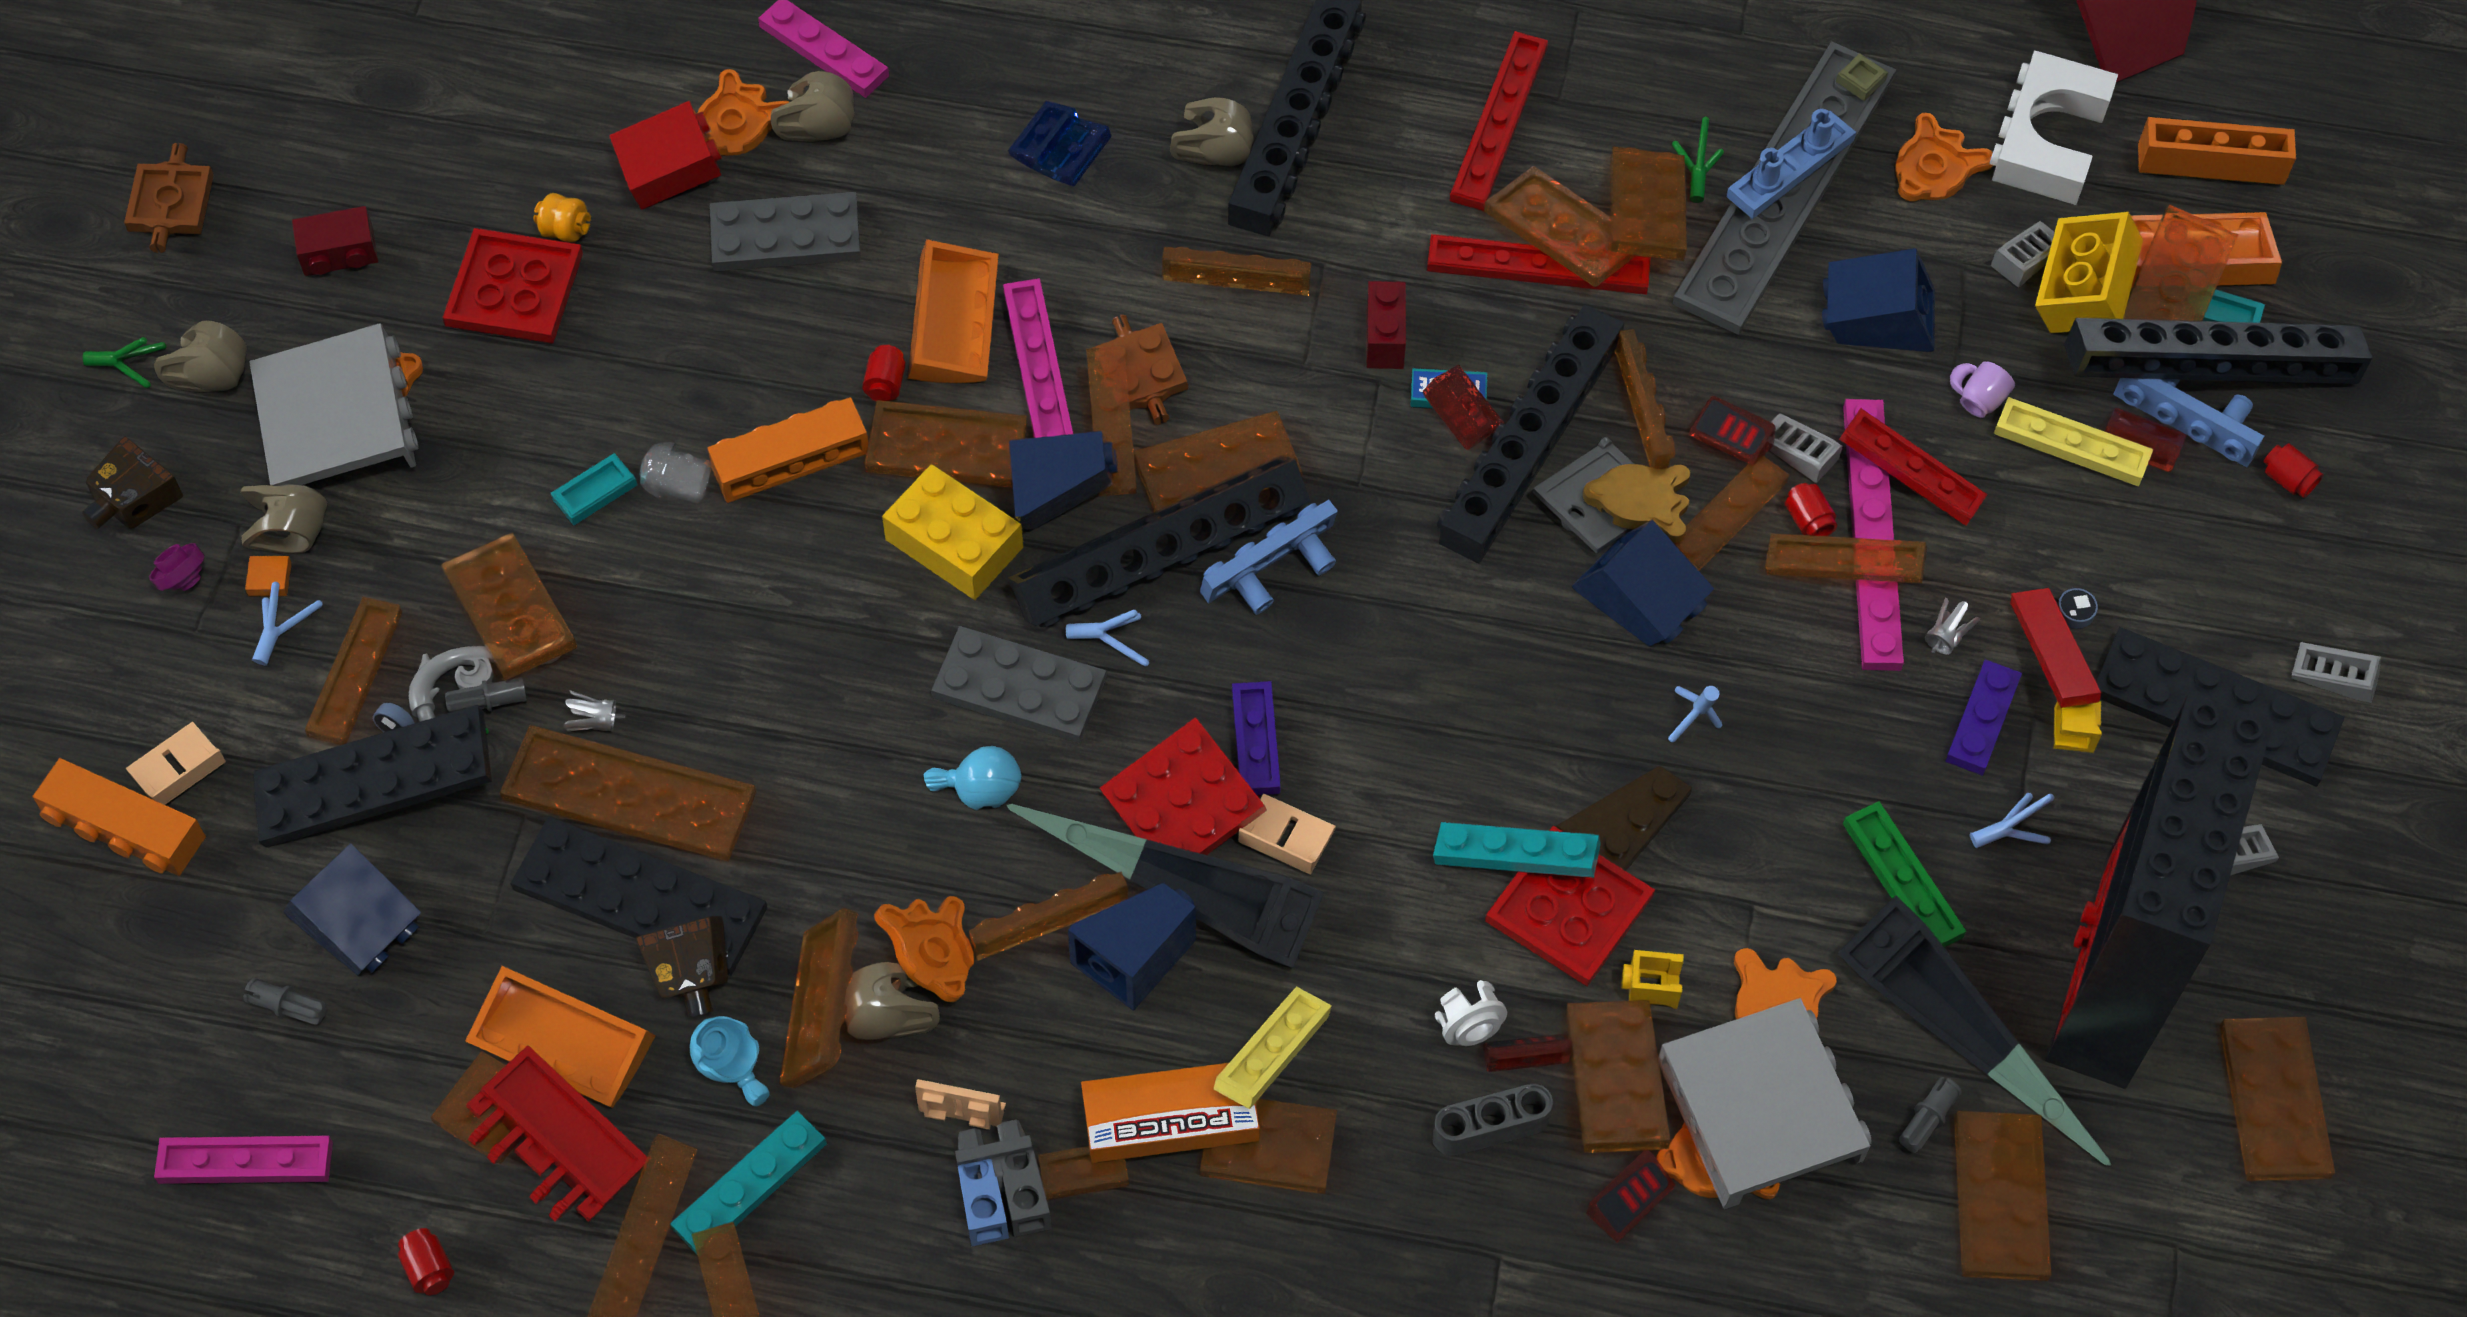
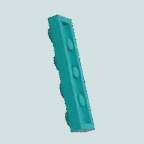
(1517, 849)
(752, 1178)

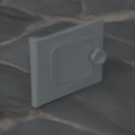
(1565, 491)

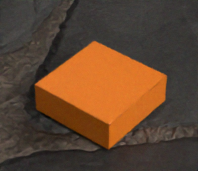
(265, 571)

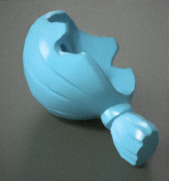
(981, 780)
(727, 1054)

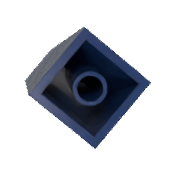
(1881, 302)
(1058, 474)
(1645, 585)
(353, 911)
(1134, 942)

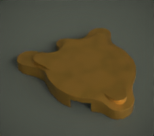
(1640, 494)

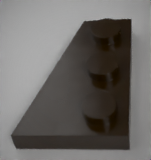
(1631, 815)

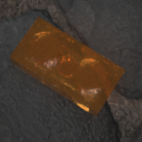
(1072, 1173)

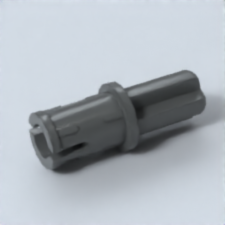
(487, 695)
(285, 1001)
(1930, 1114)

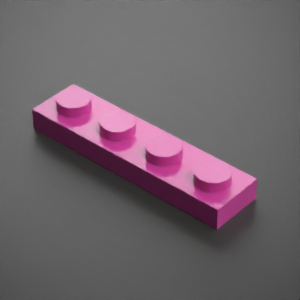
(823, 47)
(243, 1159)

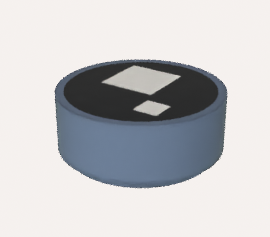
(2078, 607)
(391, 717)

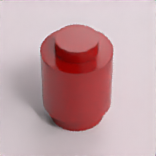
(884, 373)
(2292, 470)
(1811, 510)
(425, 1262)

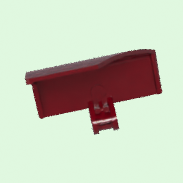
(2136, 33)

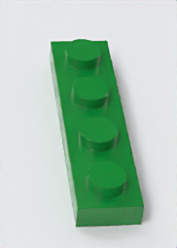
(1902, 871)

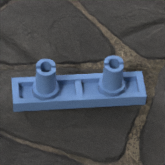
(1791, 164)
(2194, 418)
(1280, 541)

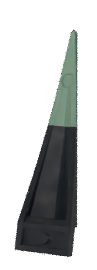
(1242, 902)
(1920, 976)

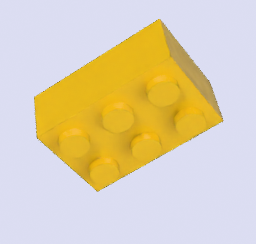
(2089, 269)
(953, 531)

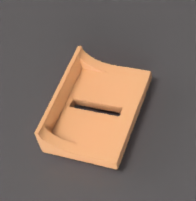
(191, 751)
(1304, 843)
(945, 1101)

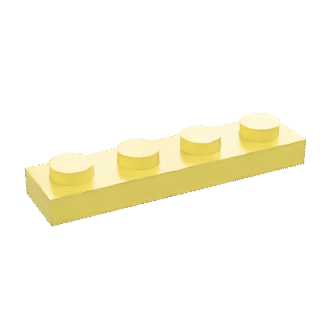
(2073, 441)
(1272, 1047)

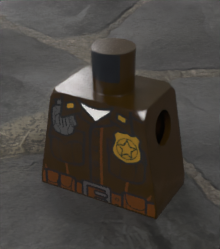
(129, 487)
(687, 961)

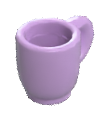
(1984, 389)

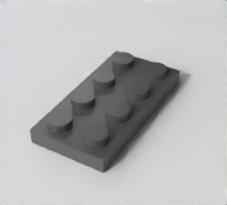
(784, 231)
(1019, 684)

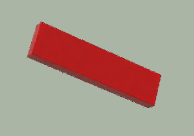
(1913, 466)
(2055, 648)

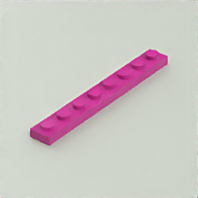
(1873, 519)

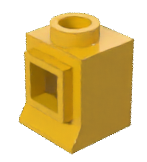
(2077, 727)
(1658, 966)

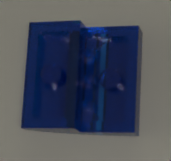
(1060, 143)

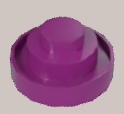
(177, 567)

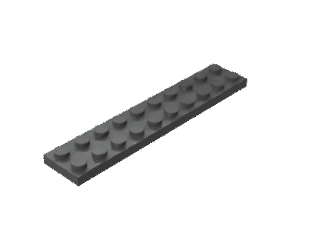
(1748, 251)

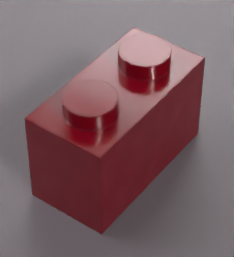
(335, 241)
(1386, 324)

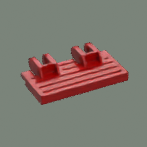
(558, 1131)

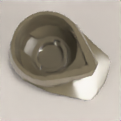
(819, 113)
(1219, 142)
(208, 362)
(288, 509)
(879, 1008)

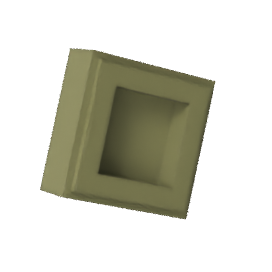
(1861, 77)

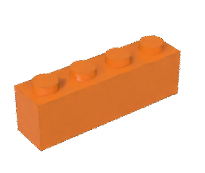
(2216, 150)
(788, 449)
(118, 817)

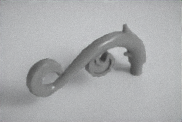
(421, 688)

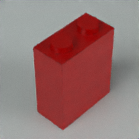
(666, 154)

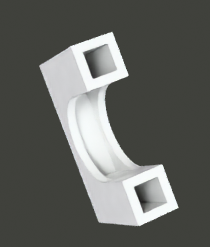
(2027, 158)

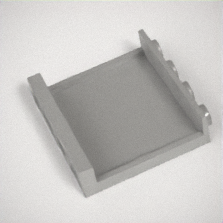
(333, 406)
(1763, 1100)

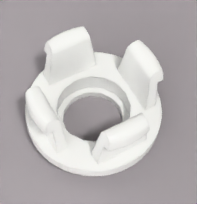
(1469, 1023)

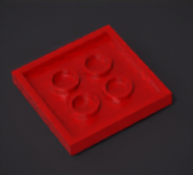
(513, 285)
(1184, 793)
(1571, 918)

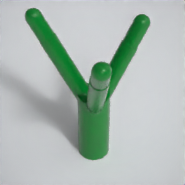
(1699, 171)
(116, 358)

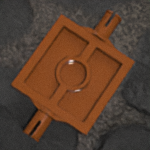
(169, 198)
(1150, 366)

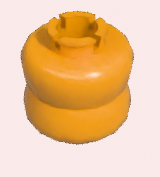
(562, 217)

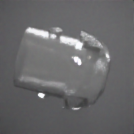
(674, 473)

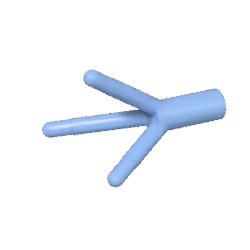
(1098, 630)
(270, 632)
(1701, 705)
(2015, 816)

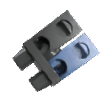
(996, 1169)

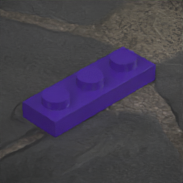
(1983, 717)
(1256, 736)

